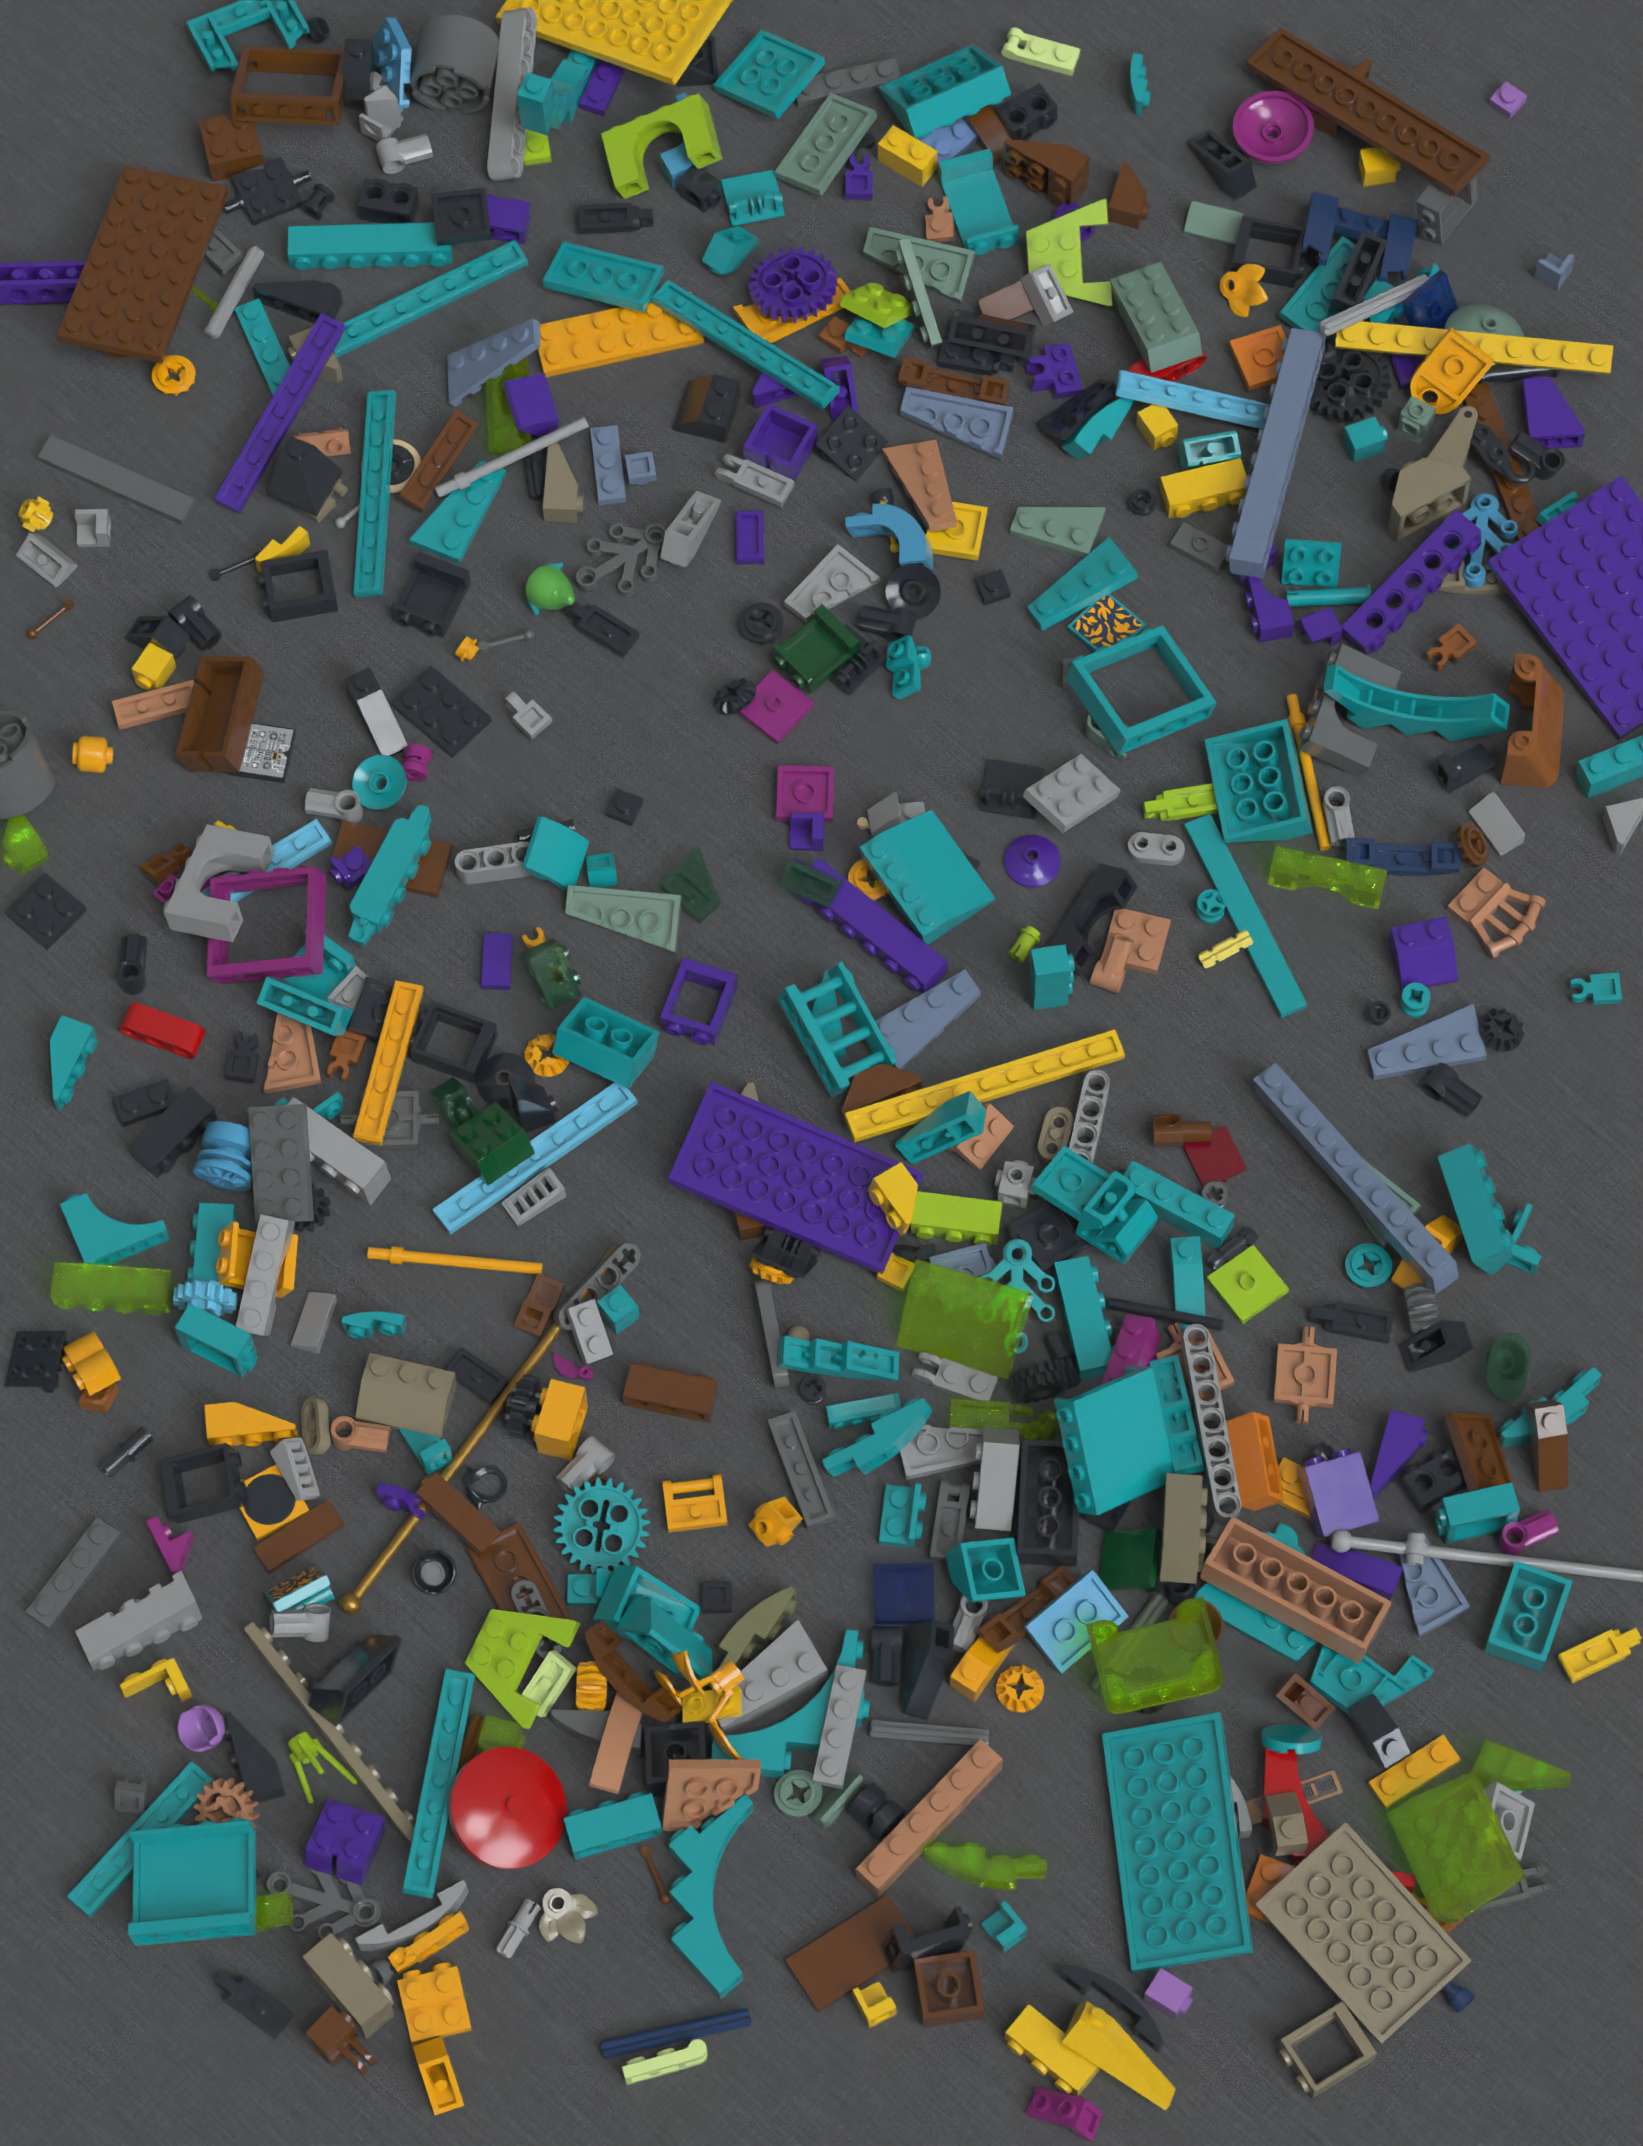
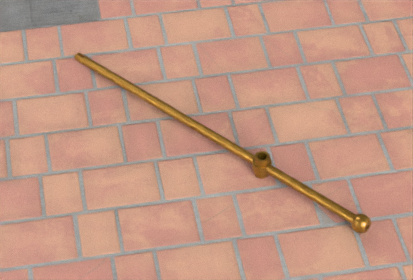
(351, 1602)

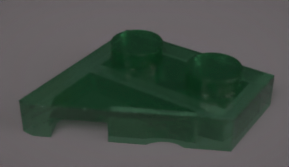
(695, 886)

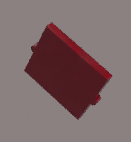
(1215, 1159)

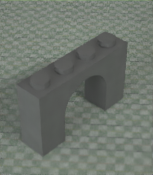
(1324, 733)

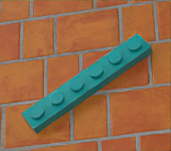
(118, 1862)

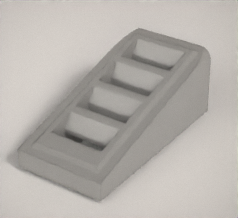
(528, 1189)
(296, 1468)

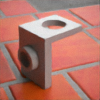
(378, 134)

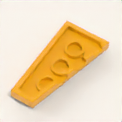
(776, 330)

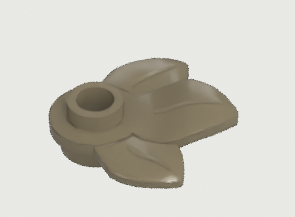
(569, 1919)

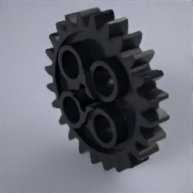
(1346, 383)

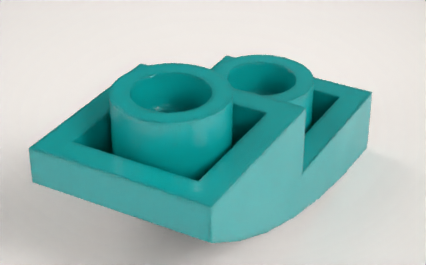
(1138, 84)
(904, 664)
(364, 1324)

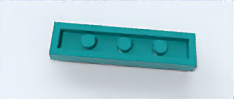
(263, 343)

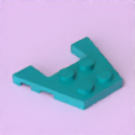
(1348, 1682)

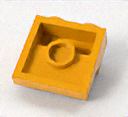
(434, 2003)

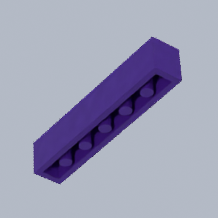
(881, 935)

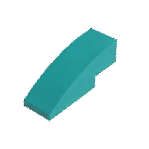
(1097, 428)

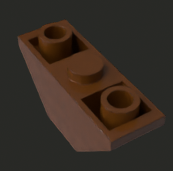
(878, 1085)

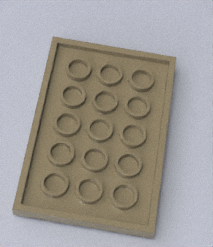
(1363, 1933)

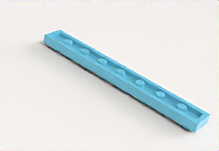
(548, 1148)

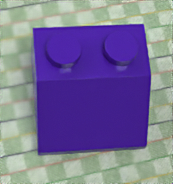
(1424, 953)

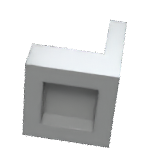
(93, 527)

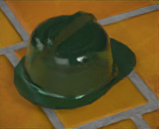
(1507, 1365)

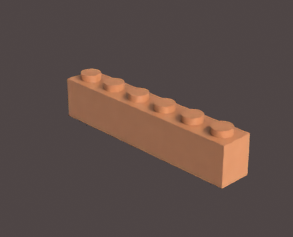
(929, 1818)

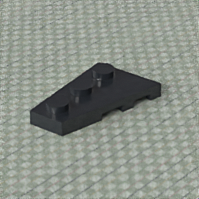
(1076, 411)

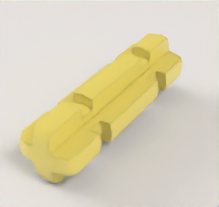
(1225, 949)

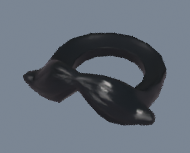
(914, 1253)
(474, 1475)

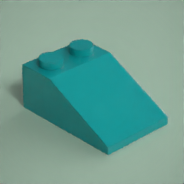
(634, 1582)

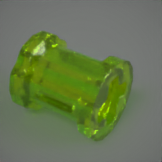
(1042, 1427)

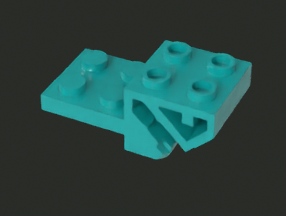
(1098, 1202)

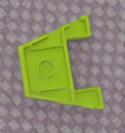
(1060, 245)
(505, 1651)

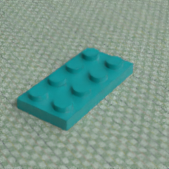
(603, 276)

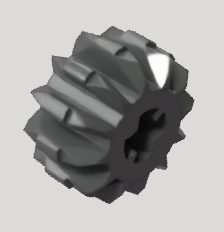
(1420, 1307)

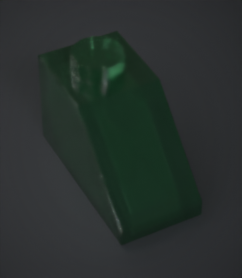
(453, 1103)

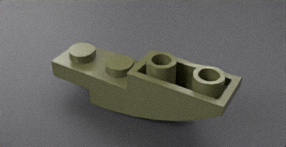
(758, 1626)

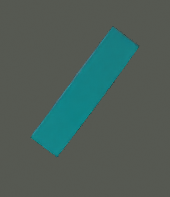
(838, 1359)
(1177, 1416)

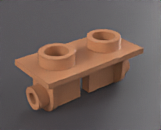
(329, 442)

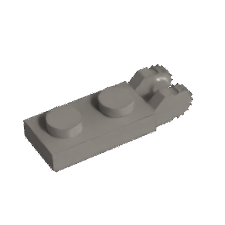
(756, 480)
(956, 1378)

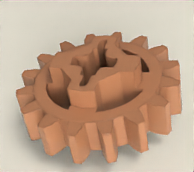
(228, 1805)

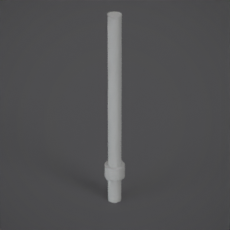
(463, 479)

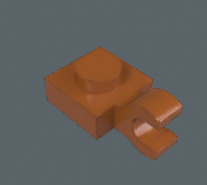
(834, 335)

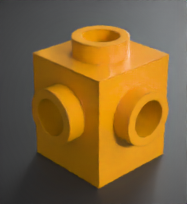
(775, 1522)

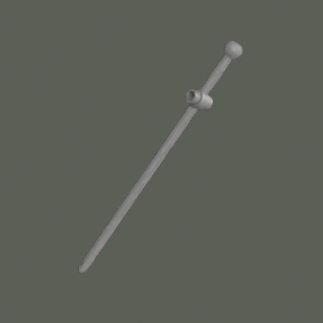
(1416, 1550)

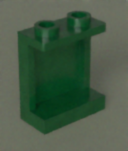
(816, 651)

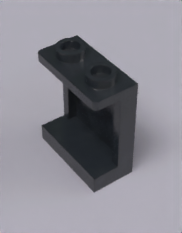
(431, 595)
(902, 1951)

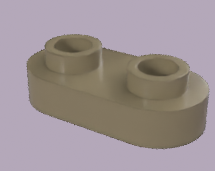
(1053, 1136)
(315, 1425)

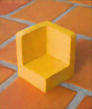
(874, 2004)

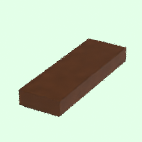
(457, 1513)
(298, 1536)

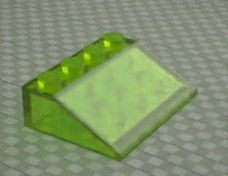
(963, 1318)
(1456, 1847)

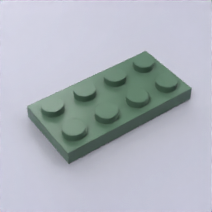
(825, 144)

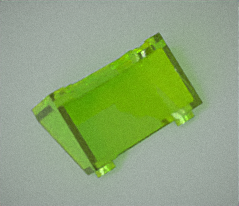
(1156, 1660)

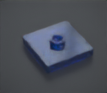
(1431, 303)
(904, 1593)

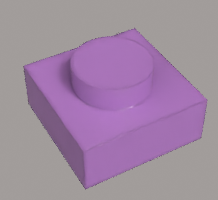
(1507, 100)

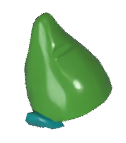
(549, 588)

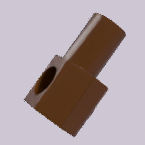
(1172, 1132)

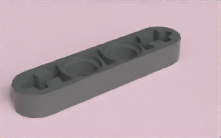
(594, 1282)
(770, 1331)

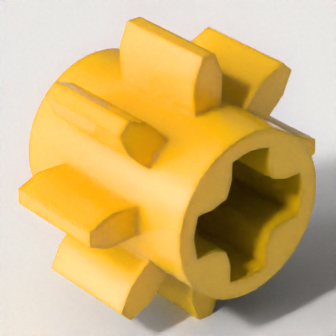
(35, 514)

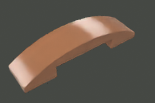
(615, 1746)

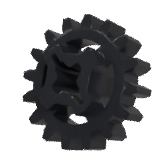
(523, 1406)

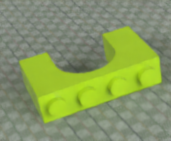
(628, 142)

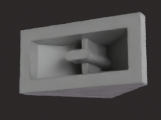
(1622, 821)

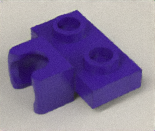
(1056, 370)

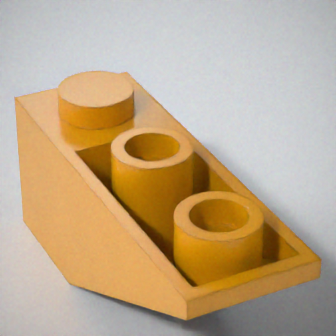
(240, 1425)

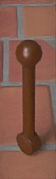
(67, 605)
(646, 1853)

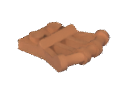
(1479, 902)

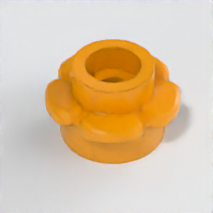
(467, 649)

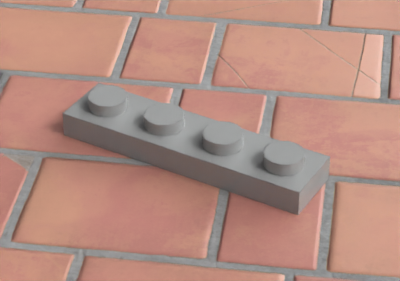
(839, 1727)

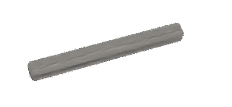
(1370, 307)

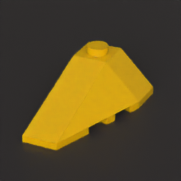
(1109, 2047)

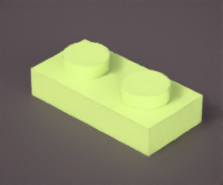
(549, 1681)

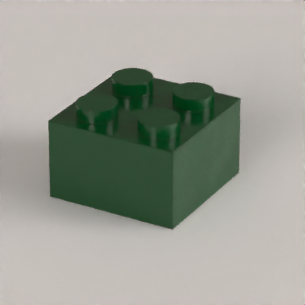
(491, 1143)

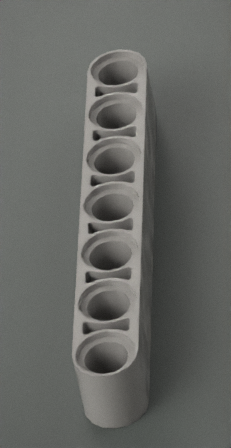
(513, 62)
(1213, 1411)

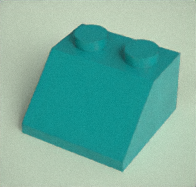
(986, 1570)

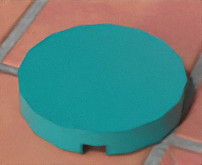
(1291, 1736)

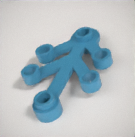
(1483, 514)

